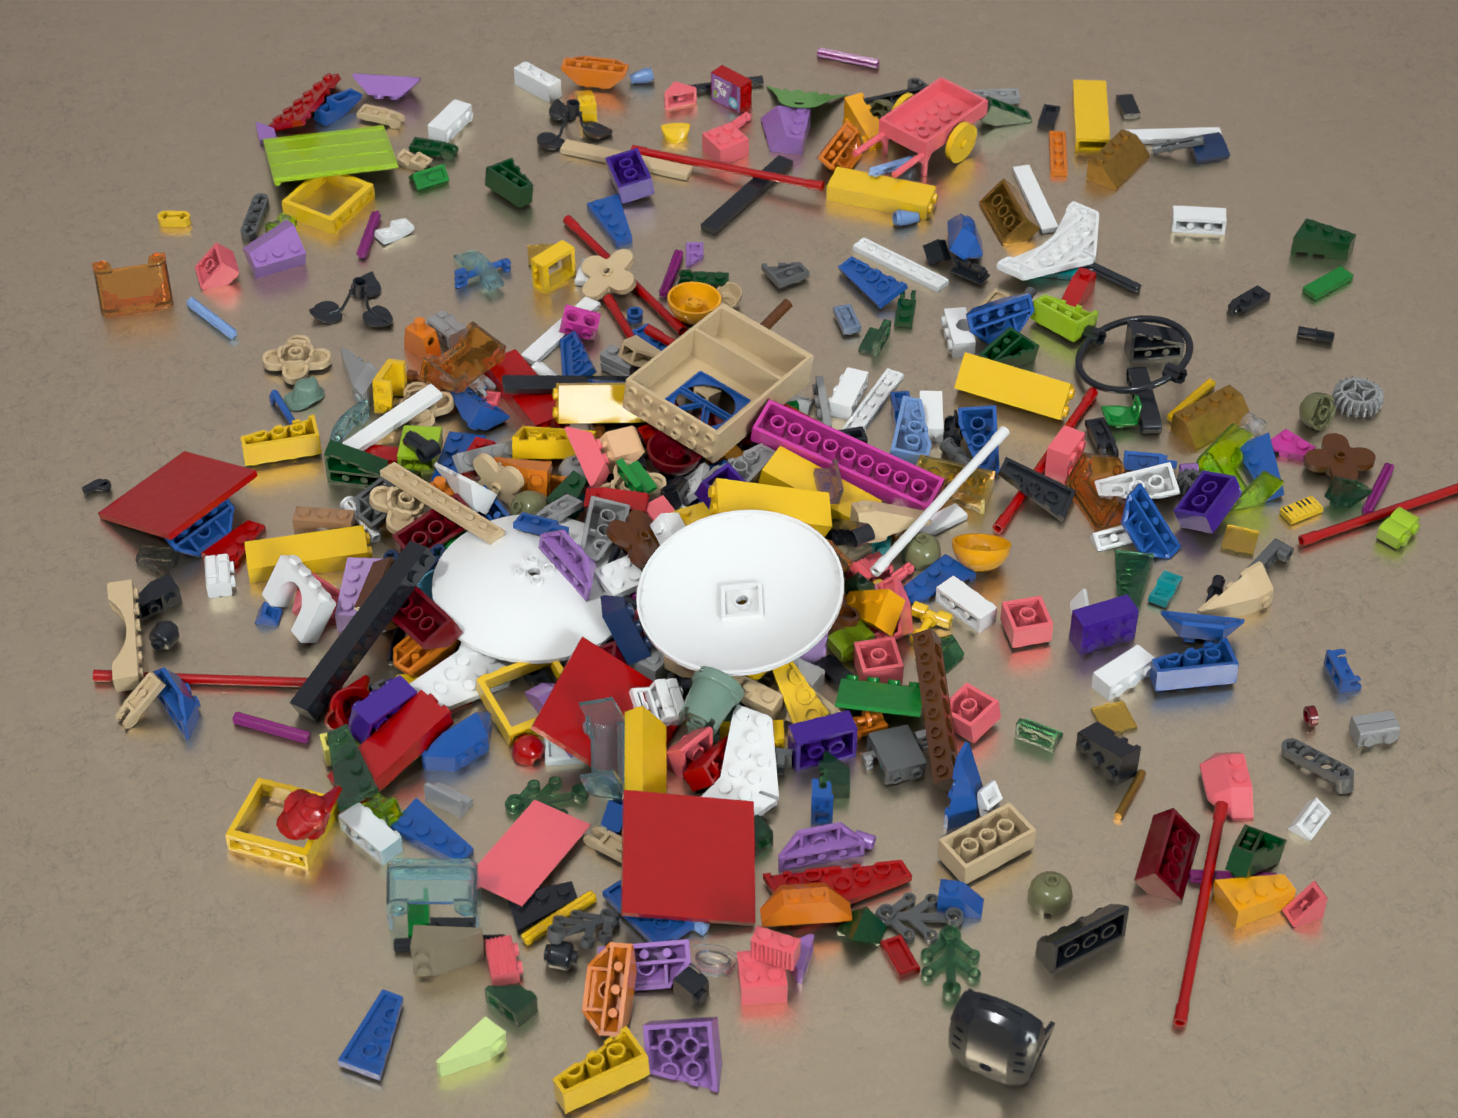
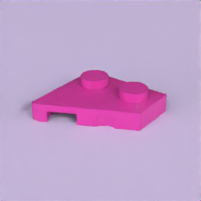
(1291, 445)

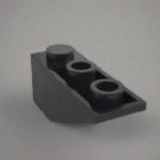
(158, 596)

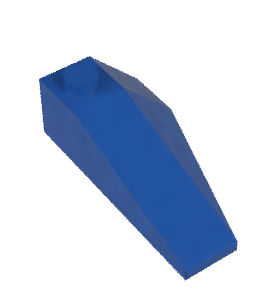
(477, 411)
(978, 427)
(963, 793)

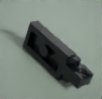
(1248, 300)

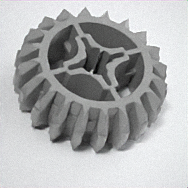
(1358, 397)

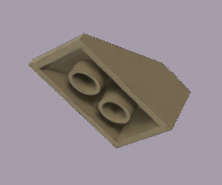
(445, 948)

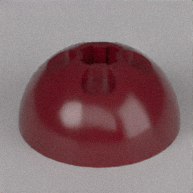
(671, 456)

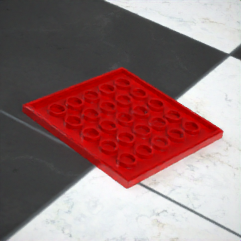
(177, 495)
(586, 677)
(688, 858)

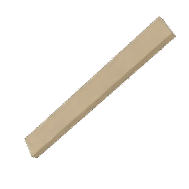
(598, 153)
(442, 503)

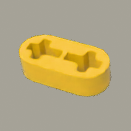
(174, 219)

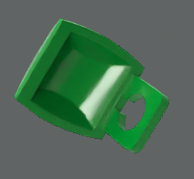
(1122, 415)

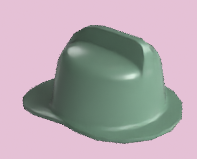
(304, 394)

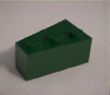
(509, 182)
(1323, 240)
(1011, 349)
(351, 466)
(573, 485)
(1254, 852)

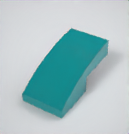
(1165, 589)

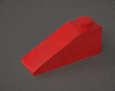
(1080, 287)
(636, 500)
(707, 767)

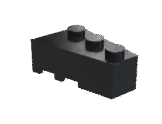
(1152, 342)
(1108, 752)

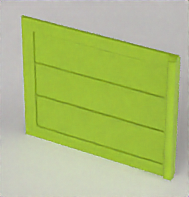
(329, 153)

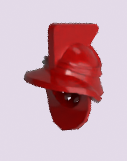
(343, 701)
(306, 814)

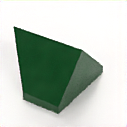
(863, 927)

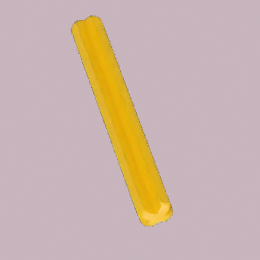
(1196, 395)
(540, 929)

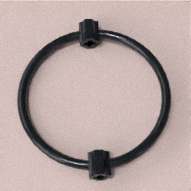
(1170, 372)

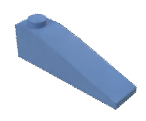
(911, 431)

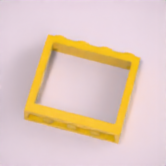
(332, 224)
(502, 676)
(270, 848)

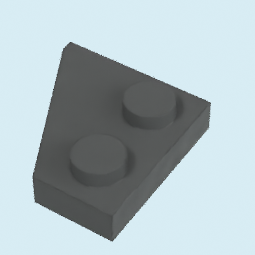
(785, 273)

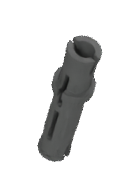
(1170, 146)

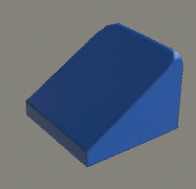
(268, 615)

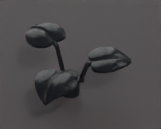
(570, 111)
(362, 286)

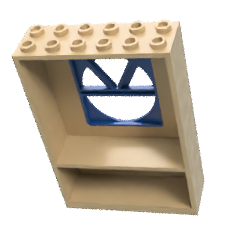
(723, 353)

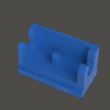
(1341, 672)
(821, 804)

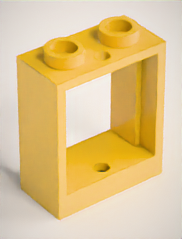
(540, 266)

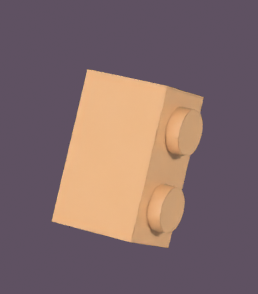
(621, 444)

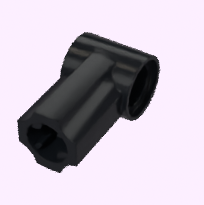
(424, 449)
(675, 490)

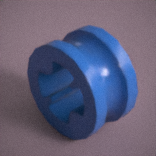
(634, 315)

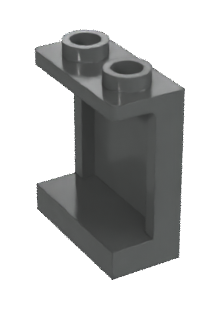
(897, 754)

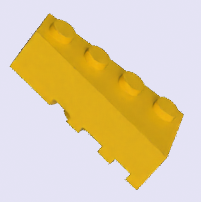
(282, 442)
(542, 443)
(602, 1072)

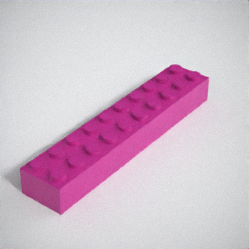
(858, 462)

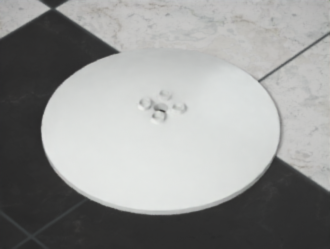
(756, 556)
(509, 610)

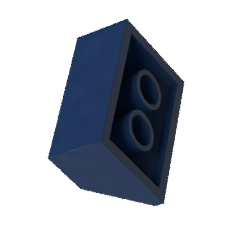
(625, 628)

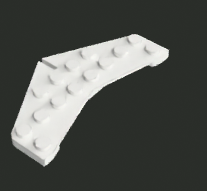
(1068, 248)
(455, 677)
(749, 762)

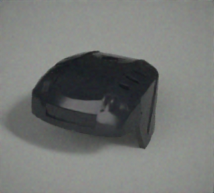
(997, 1038)

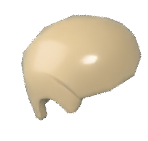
(730, 294)

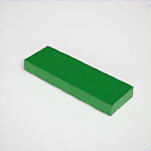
(1327, 283)

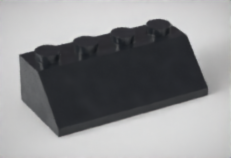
(1082, 937)

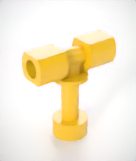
(930, 618)

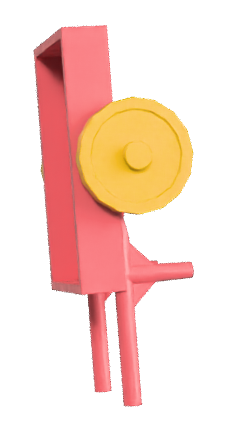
(928, 121)

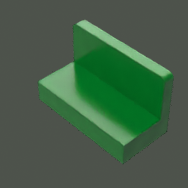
(429, 177)
(635, 476)
(417, 915)

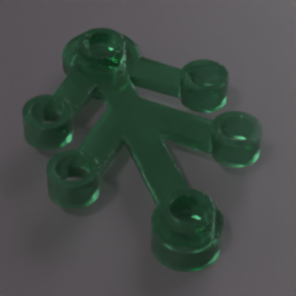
(519, 802)
(950, 959)

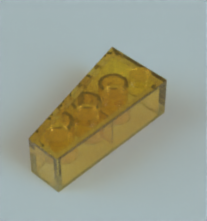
(973, 492)

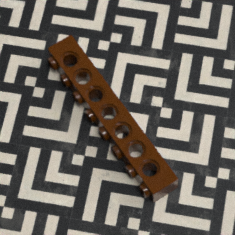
(936, 707)

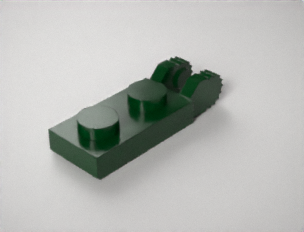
(433, 148)
(713, 278)
(905, 310)

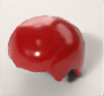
(528, 749)

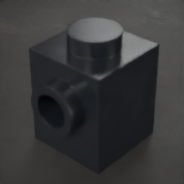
(691, 987)

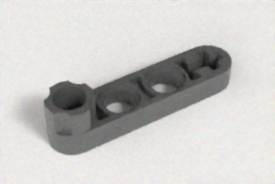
(1274, 551)
(1339, 773)

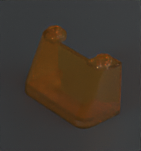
(133, 287)
(464, 361)
(1091, 467)

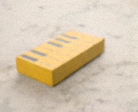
(1301, 510)

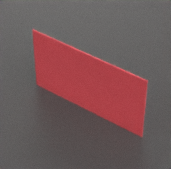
(529, 852)

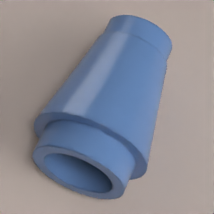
(642, 76)
(904, 217)

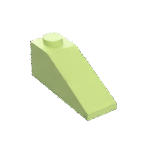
(475, 1047)

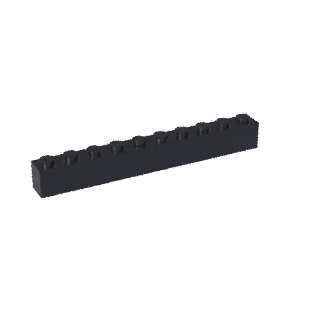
(362, 630)

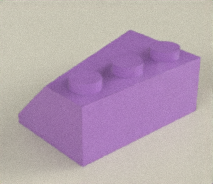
(786, 129)
(275, 251)
(685, 1050)

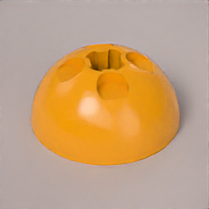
(693, 301)
(981, 551)

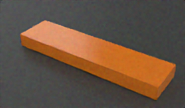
(1058, 153)

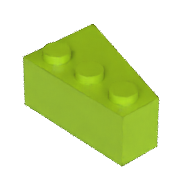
(1062, 318)

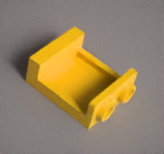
(389, 382)

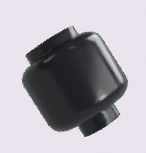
(164, 635)
(560, 955)

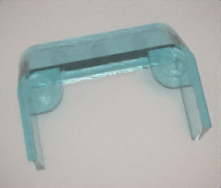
(607, 733)
(433, 883)

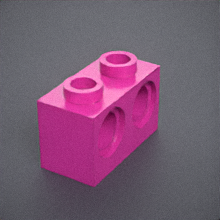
(581, 321)

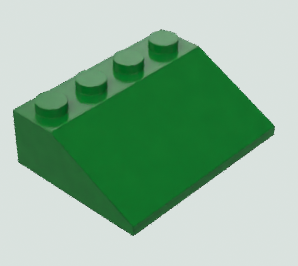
(879, 696)

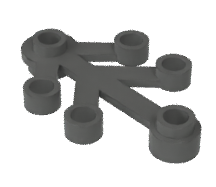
(892, 916)
(607, 918)

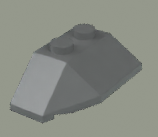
(365, 513)

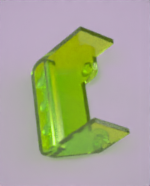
(1225, 456)

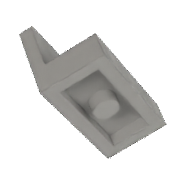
(447, 799)

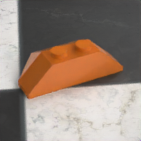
(594, 71)
(840, 147)
(415, 660)
(804, 905)
(610, 989)

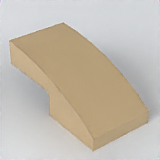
(414, 162)

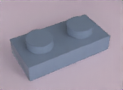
(847, 319)

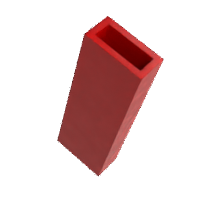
(531, 408)
(403, 738)

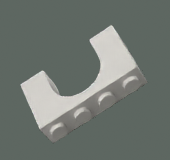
(316, 601)

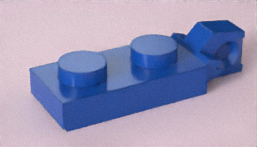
(1139, 460)
(537, 524)

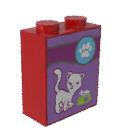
(731, 89)

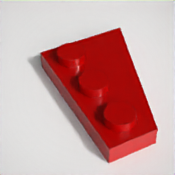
(234, 542)

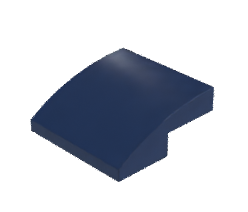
(1212, 150)

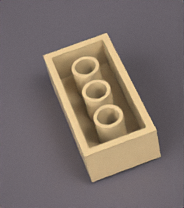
(986, 843)

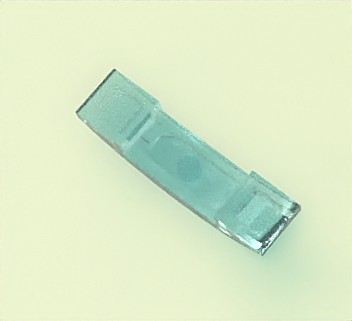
(482, 267)
(354, 416)

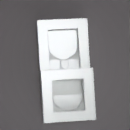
(396, 231)
(988, 798)

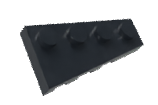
(1044, 491)

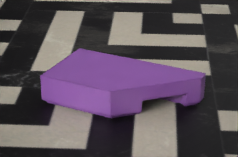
(264, 132)
(694, 253)

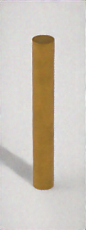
(1130, 794)

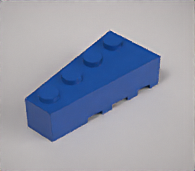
(1195, 668)

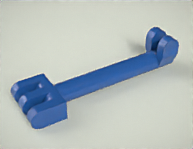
(462, 275)
(276, 398)

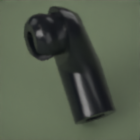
(99, 485)

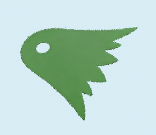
(810, 99)

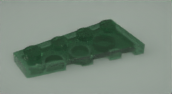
(1133, 574)
(349, 769)

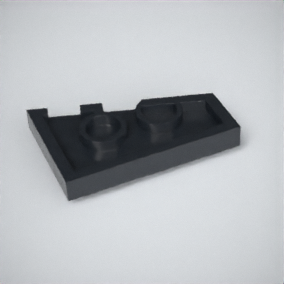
(541, 905)

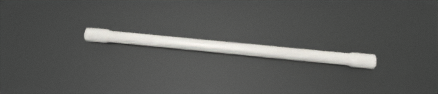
(884, 561)

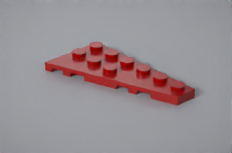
(302, 107)
(851, 883)

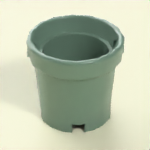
(710, 698)

